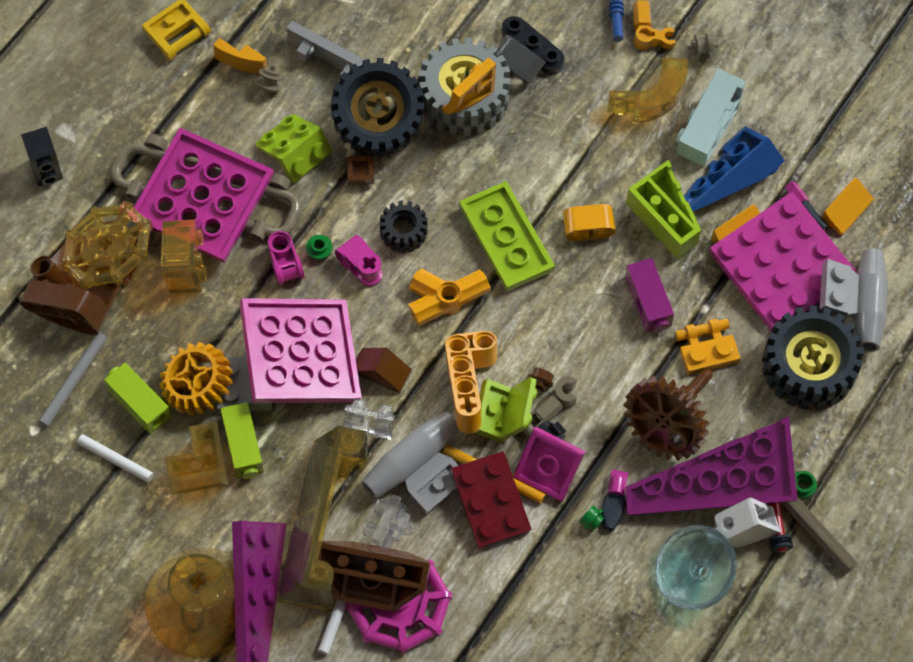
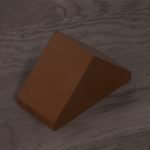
(382, 368)

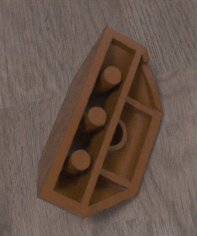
(374, 574)

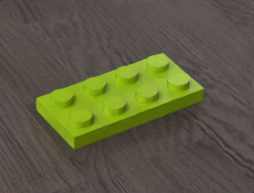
(506, 236)

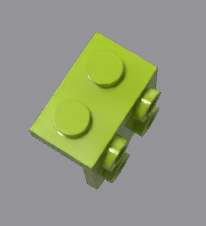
(295, 145)
(505, 409)

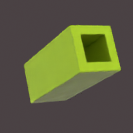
(137, 398)
(242, 441)

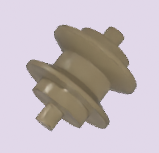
(702, 46)
(269, 80)

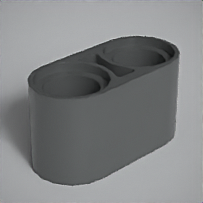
(520, 59)

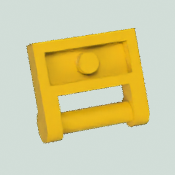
(172, 22)

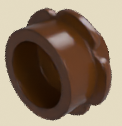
(543, 378)

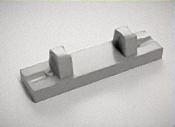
(318, 46)

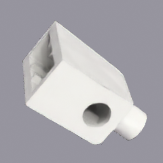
(747, 522)

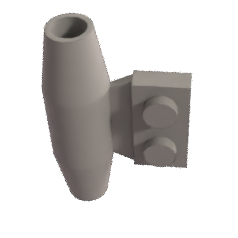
(858, 295)
(418, 464)

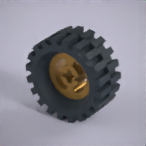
(386, 81)

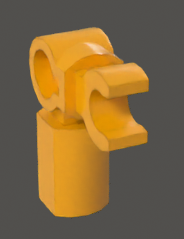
(646, 36)

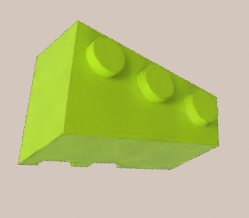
(664, 210)

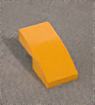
(243, 60)

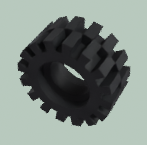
(403, 212)

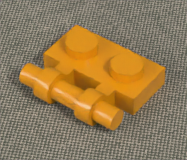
(707, 354)

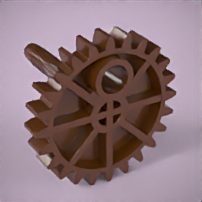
(668, 415)

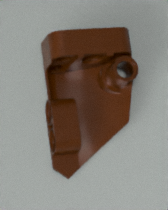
(62, 301)

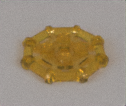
(98, 236)

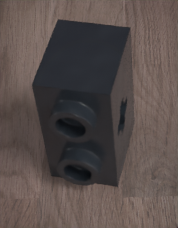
(42, 156)

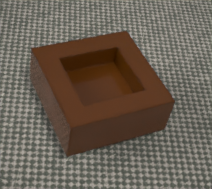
(360, 170)

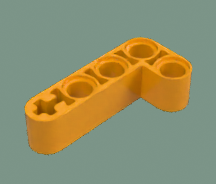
(464, 355)

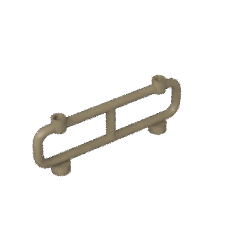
(155, 148)

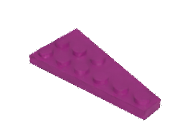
(744, 468)
(256, 580)

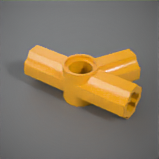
(435, 290)

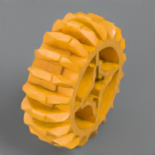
(204, 383)

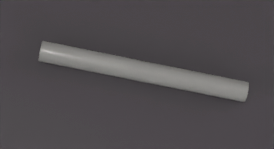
(73, 379)

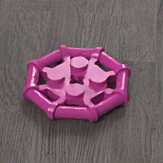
(406, 617)

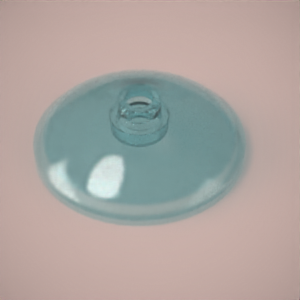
(683, 559)

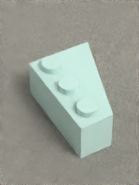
(711, 117)

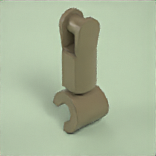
(554, 404)

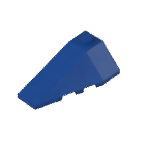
(744, 161)

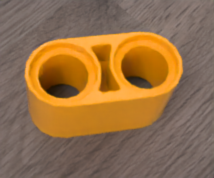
(589, 222)

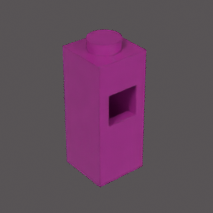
(649, 295)

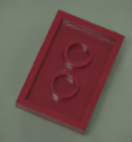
(490, 499)

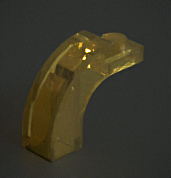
(655, 101)

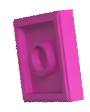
(549, 464)

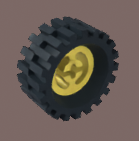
(829, 344)

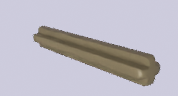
(821, 535)

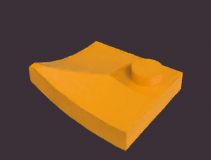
(473, 88)

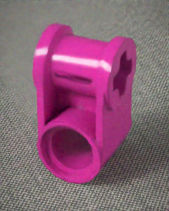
(360, 261)
(285, 262)

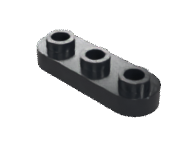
(543, 47)

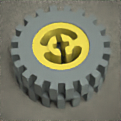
(446, 71)

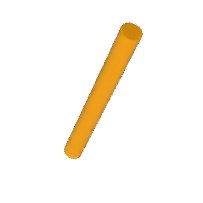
(523, 488)

